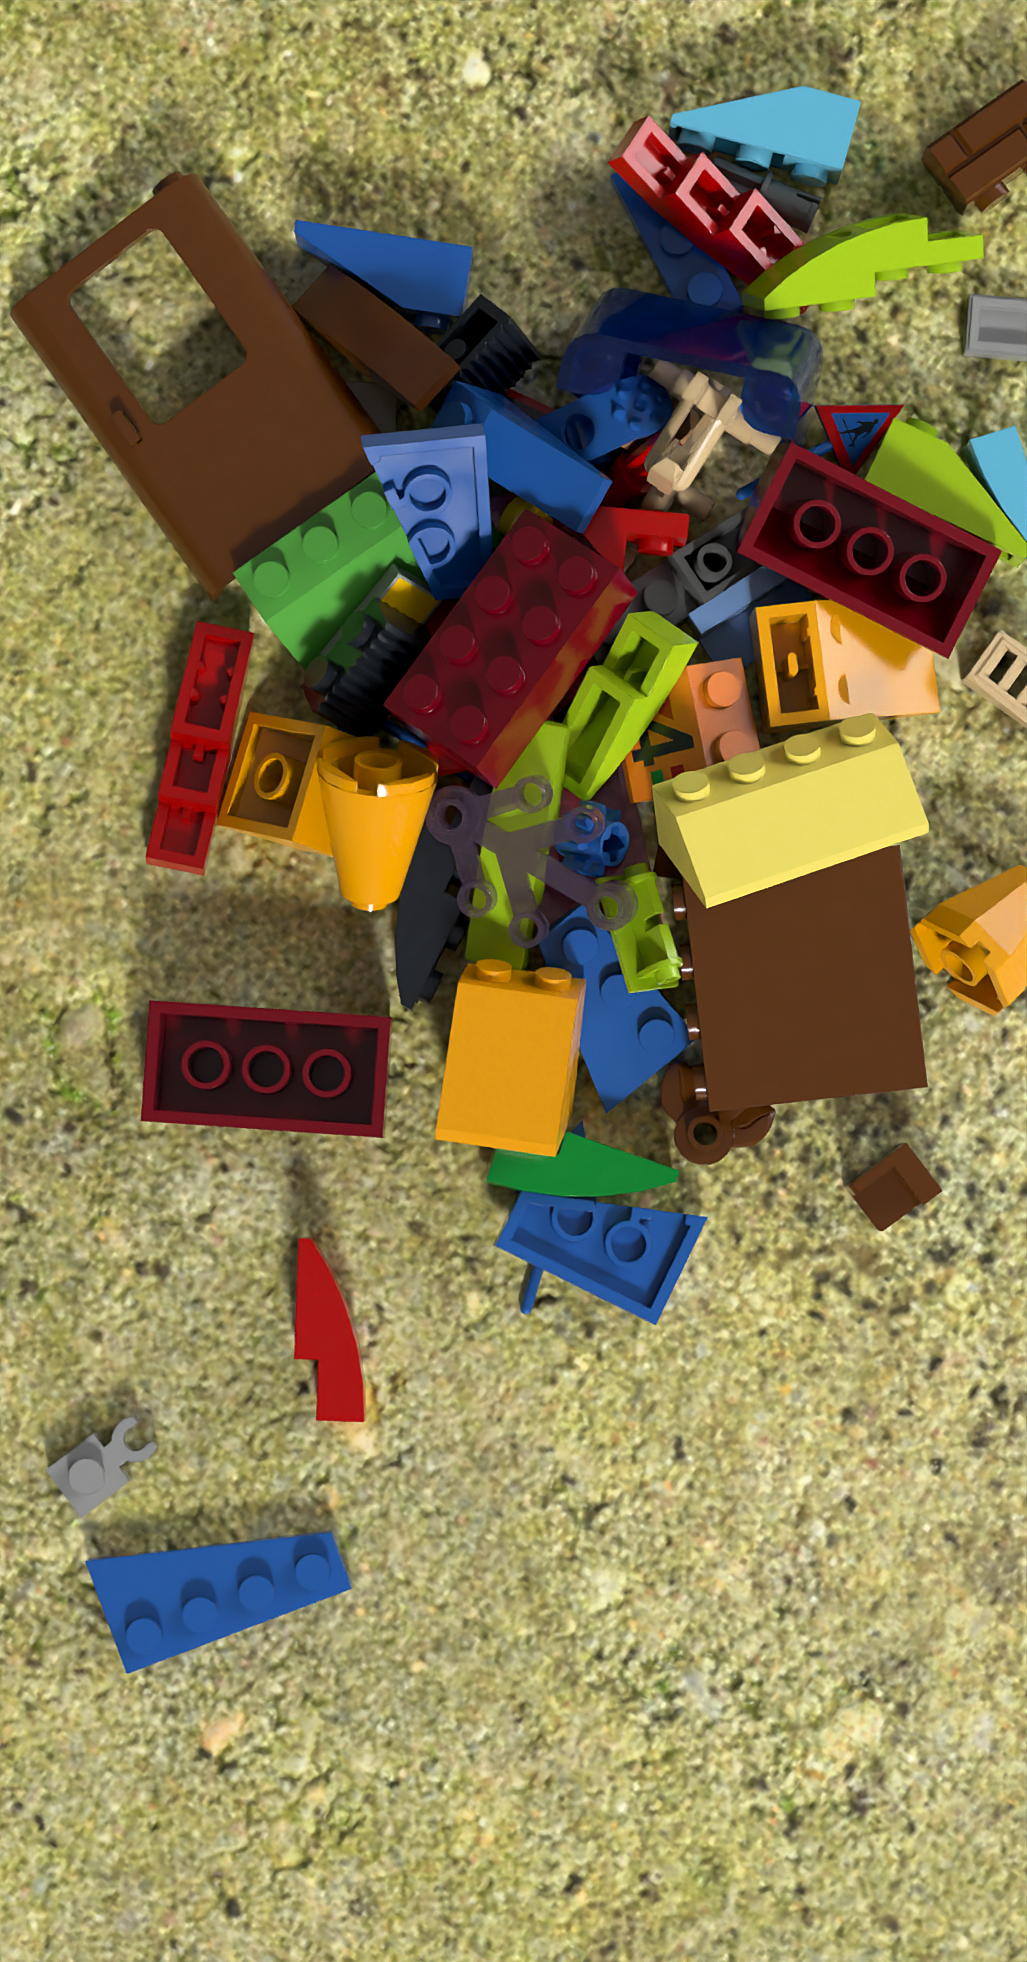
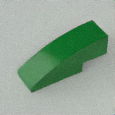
(577, 1170)

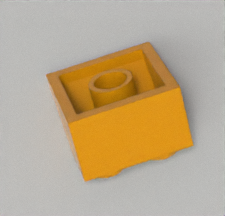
(277, 784)

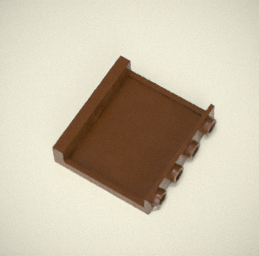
(804, 987)

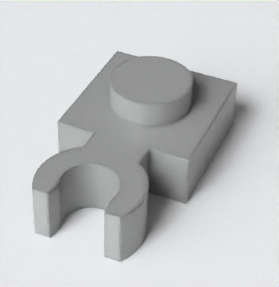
(95, 1470)

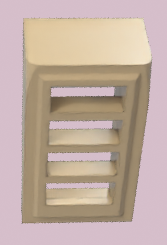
(997, 694)

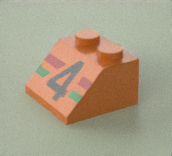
(697, 726)

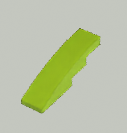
(490, 933)

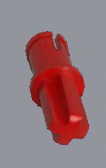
(629, 476)

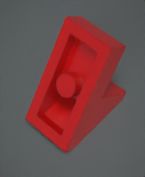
(652, 531)

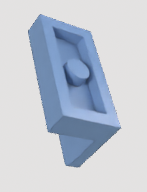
(724, 621)

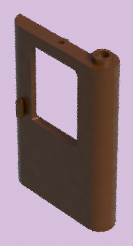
(250, 450)

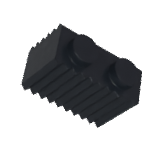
(487, 349)
(364, 668)

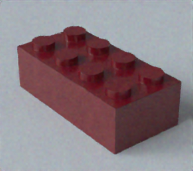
(511, 647)
(267, 1069)

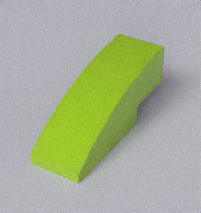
(622, 698)

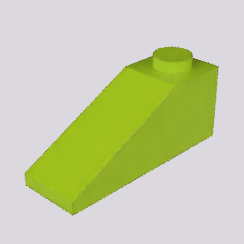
(934, 478)

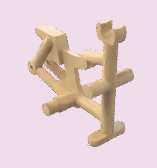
(675, 467)

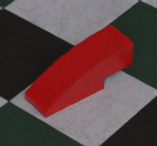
(328, 1335)

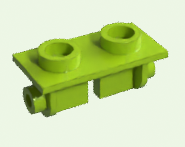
(644, 944)

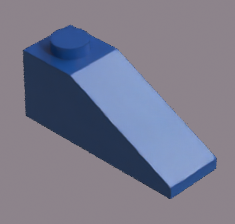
(411, 275)
(527, 456)

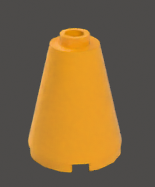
(375, 814)

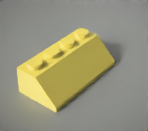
(788, 809)

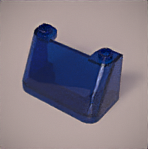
(773, 356)

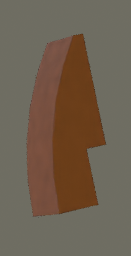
(375, 338)

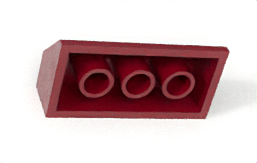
(865, 548)

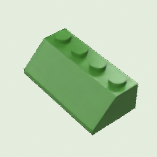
(328, 567)

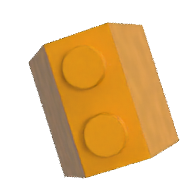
(512, 1058)

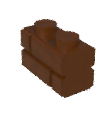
(982, 152)

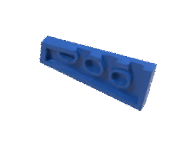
(199, 1594)

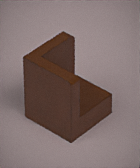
(892, 1186)

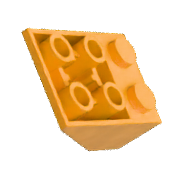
(832, 664)

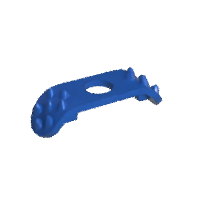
(623, 414)

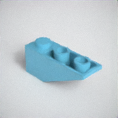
(783, 129)

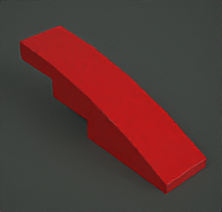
(702, 204)
(200, 748)

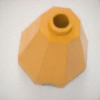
(980, 941)

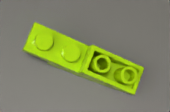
(850, 259)

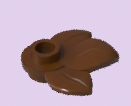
(732, 1127)

